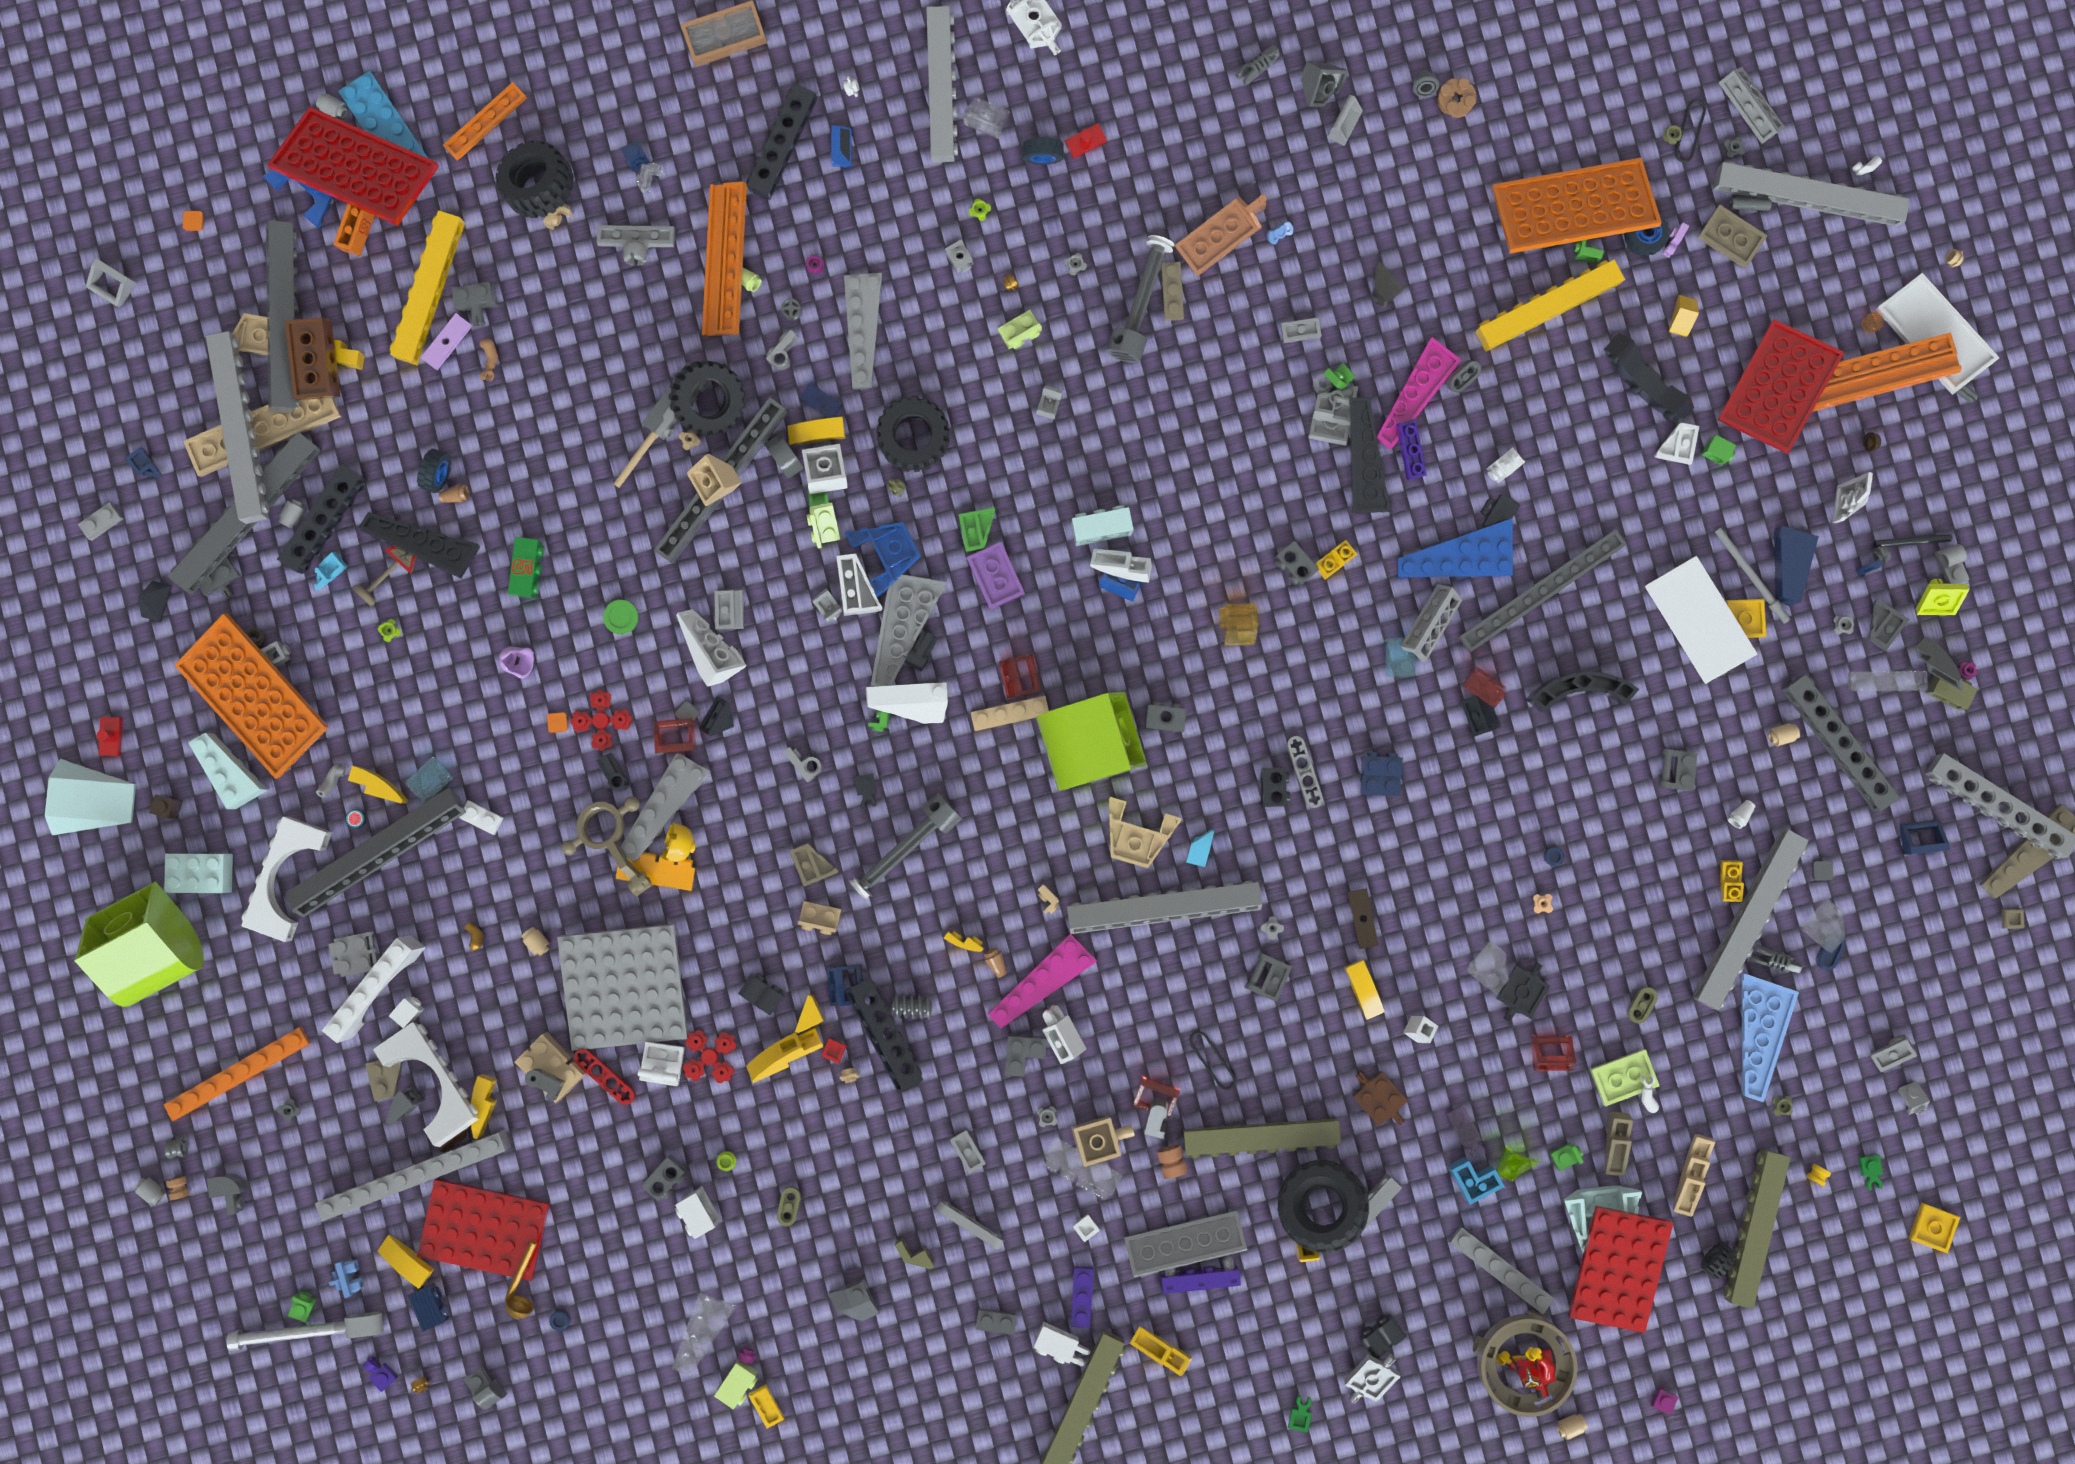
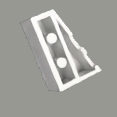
(855, 587)

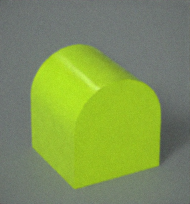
(1091, 740)
(138, 946)

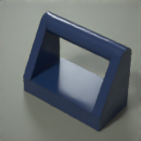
(1910, 849)
(835, 983)

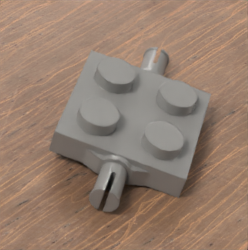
(1372, 1378)

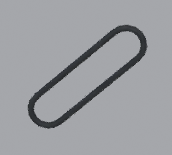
(1698, 132)
(1222, 1060)

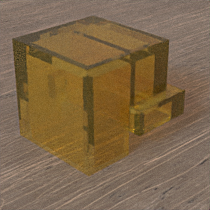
(1239, 623)

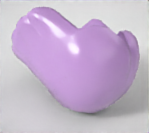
(508, 657)

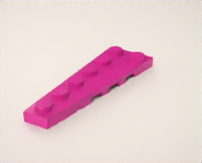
(1426, 378)
(1050, 974)

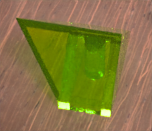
(1514, 1164)

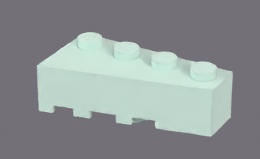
(226, 772)

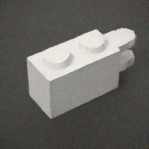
(1505, 465)
(1062, 1035)
(1059, 1344)

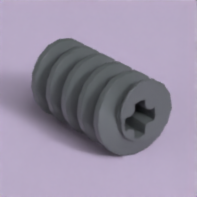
(912, 1006)

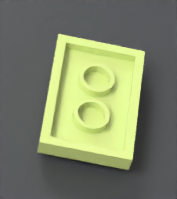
(1621, 1077)

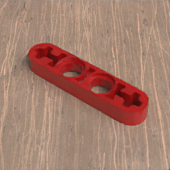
(606, 1073)

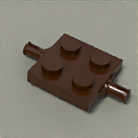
(1380, 1098)

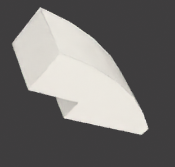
(1122, 564)

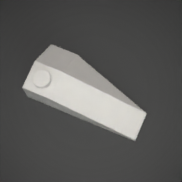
(1851, 496)
(711, 655)
(914, 701)

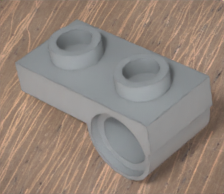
(786, 341)

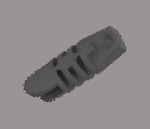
(1258, 65)
(1776, 960)

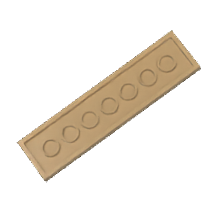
(271, 428)

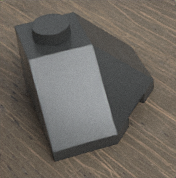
(1321, 82)
(855, 1300)

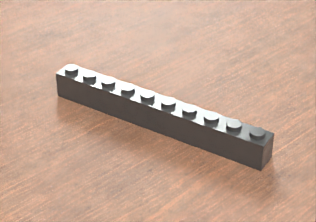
(280, 308)
(739, 458)
(229, 530)
(375, 852)

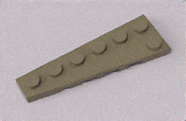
(2025, 858)

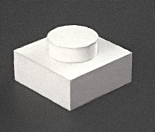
(1086, 1227)

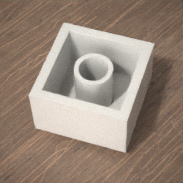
(824, 469)
(697, 1213)

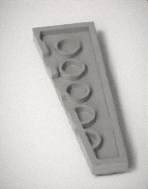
(862, 307)
(670, 794)

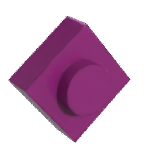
(1664, 1401)

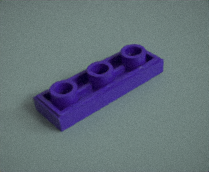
(1408, 438)

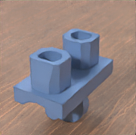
(343, 1278)

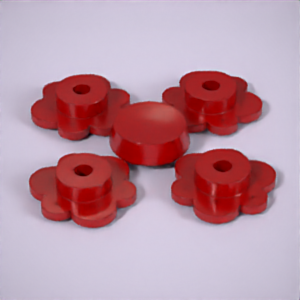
(601, 720)
(709, 1056)

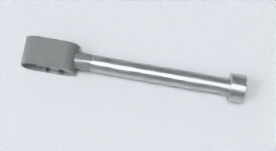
(353, 1325)

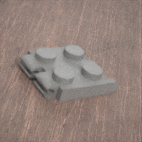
(353, 954)

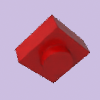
(834, 1050)

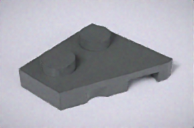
(1885, 624)

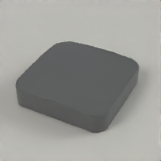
(687, 711)
(1822, 870)

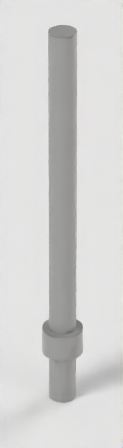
(1774, 604)

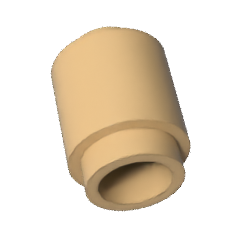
(1783, 734)
(535, 941)
(1571, 1426)

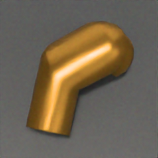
(476, 936)

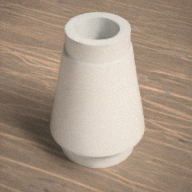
(1742, 814)

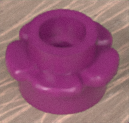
(814, 259)
(1962, 668)
(746, 1355)

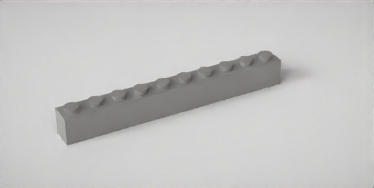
(1811, 194)
(237, 427)
(1164, 907)
(1750, 919)
(413, 1175)

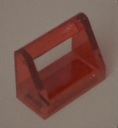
(1011, 676)
(1485, 686)
(674, 746)
(1553, 1063)
(1159, 1087)

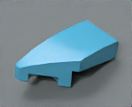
(329, 569)
(1200, 849)

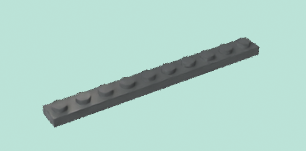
(1542, 590)

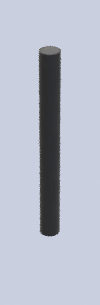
(1913, 540)

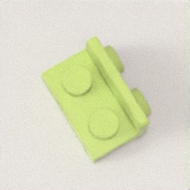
(1020, 329)
(824, 524)

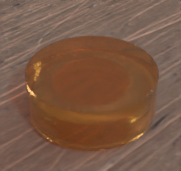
(1872, 322)

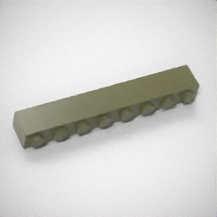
(1261, 1137)
(1756, 1228)
(1085, 1399)

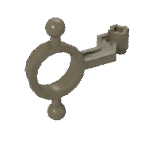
(638, 881)

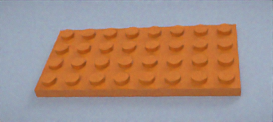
(1576, 205)
(251, 696)

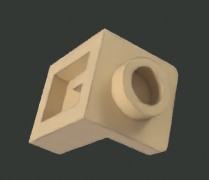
(554, 219)
(1046, 895)

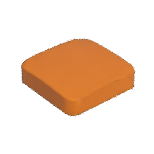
(193, 220)
(557, 722)

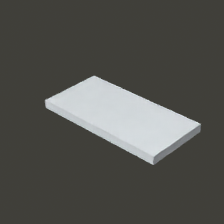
(1923, 313)
(1700, 620)

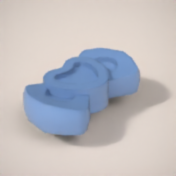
(1279, 232)

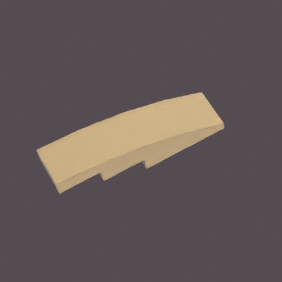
(1693, 1175)

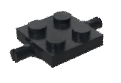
(1523, 992)

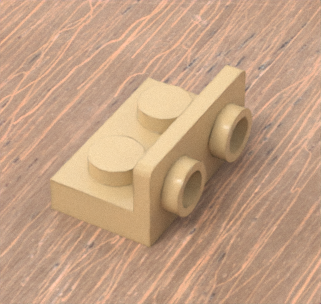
(819, 917)

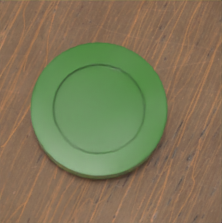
(620, 617)

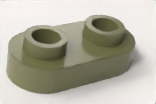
(1643, 1006)
(789, 1205)

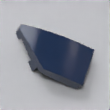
(142, 463)

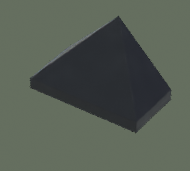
(154, 600)
(718, 718)

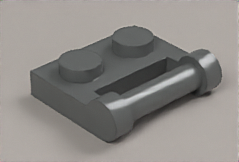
(1683, 772)
(1274, 979)

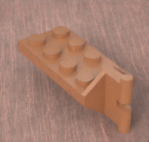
(1221, 234)

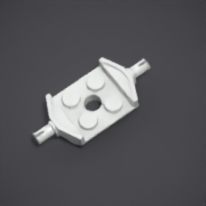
(1039, 31)

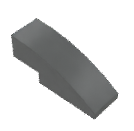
(1939, 662)

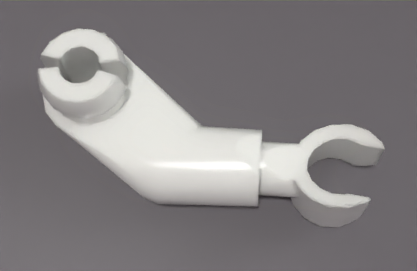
(1647, 1098)

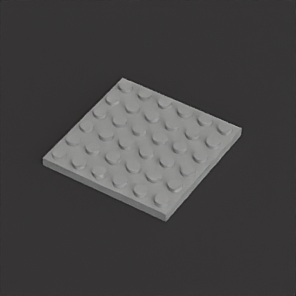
(622, 987)

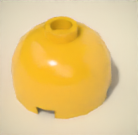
(678, 843)

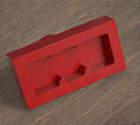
(1085, 141)
(110, 736)

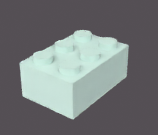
(1102, 525)
(198, 873)

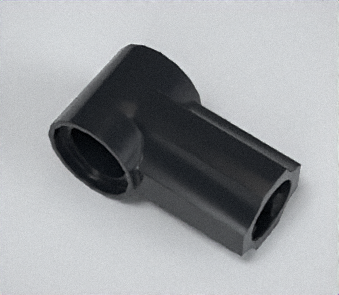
(920, 653)
(613, 770)

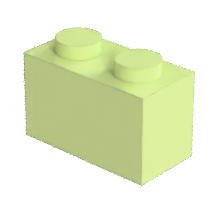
(736, 1383)

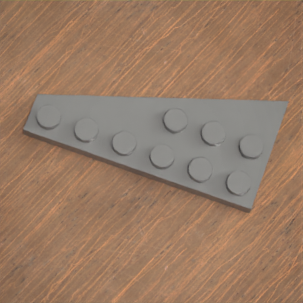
(905, 613)

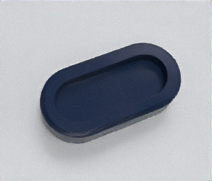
(1829, 961)

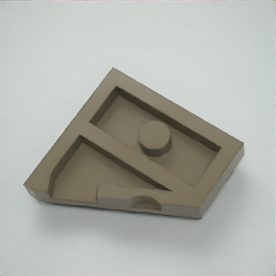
(811, 865)
(383, 1079)

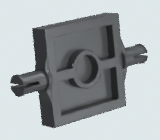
(220, 578)

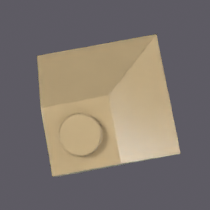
(713, 479)

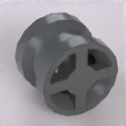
(791, 305)
(176, 1148)

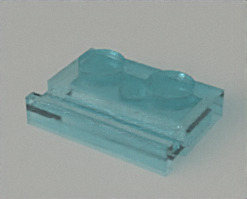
(1399, 662)
(428, 779)

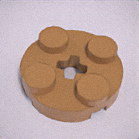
(1452, 107)

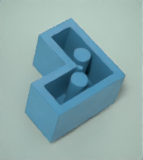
(1474, 1185)

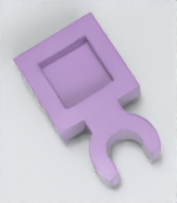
(1676, 236)

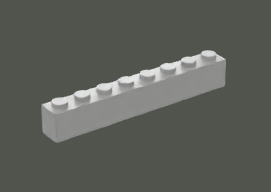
(940, 84)

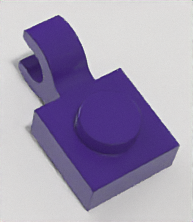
(382, 1375)

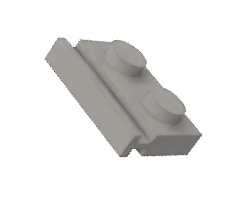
(729, 610)

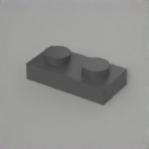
(996, 1321)

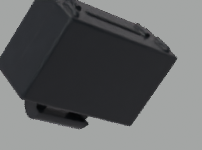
(1502, 510)

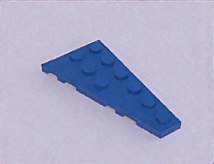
(1474, 554)

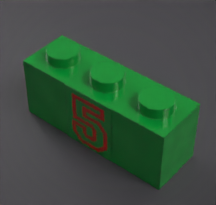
(525, 568)

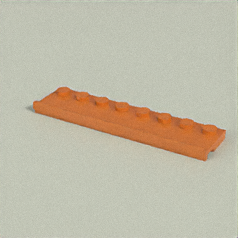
(724, 259)
(1890, 370)

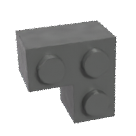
(1021, 1047)

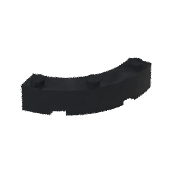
(1645, 381)
(1598, 682)

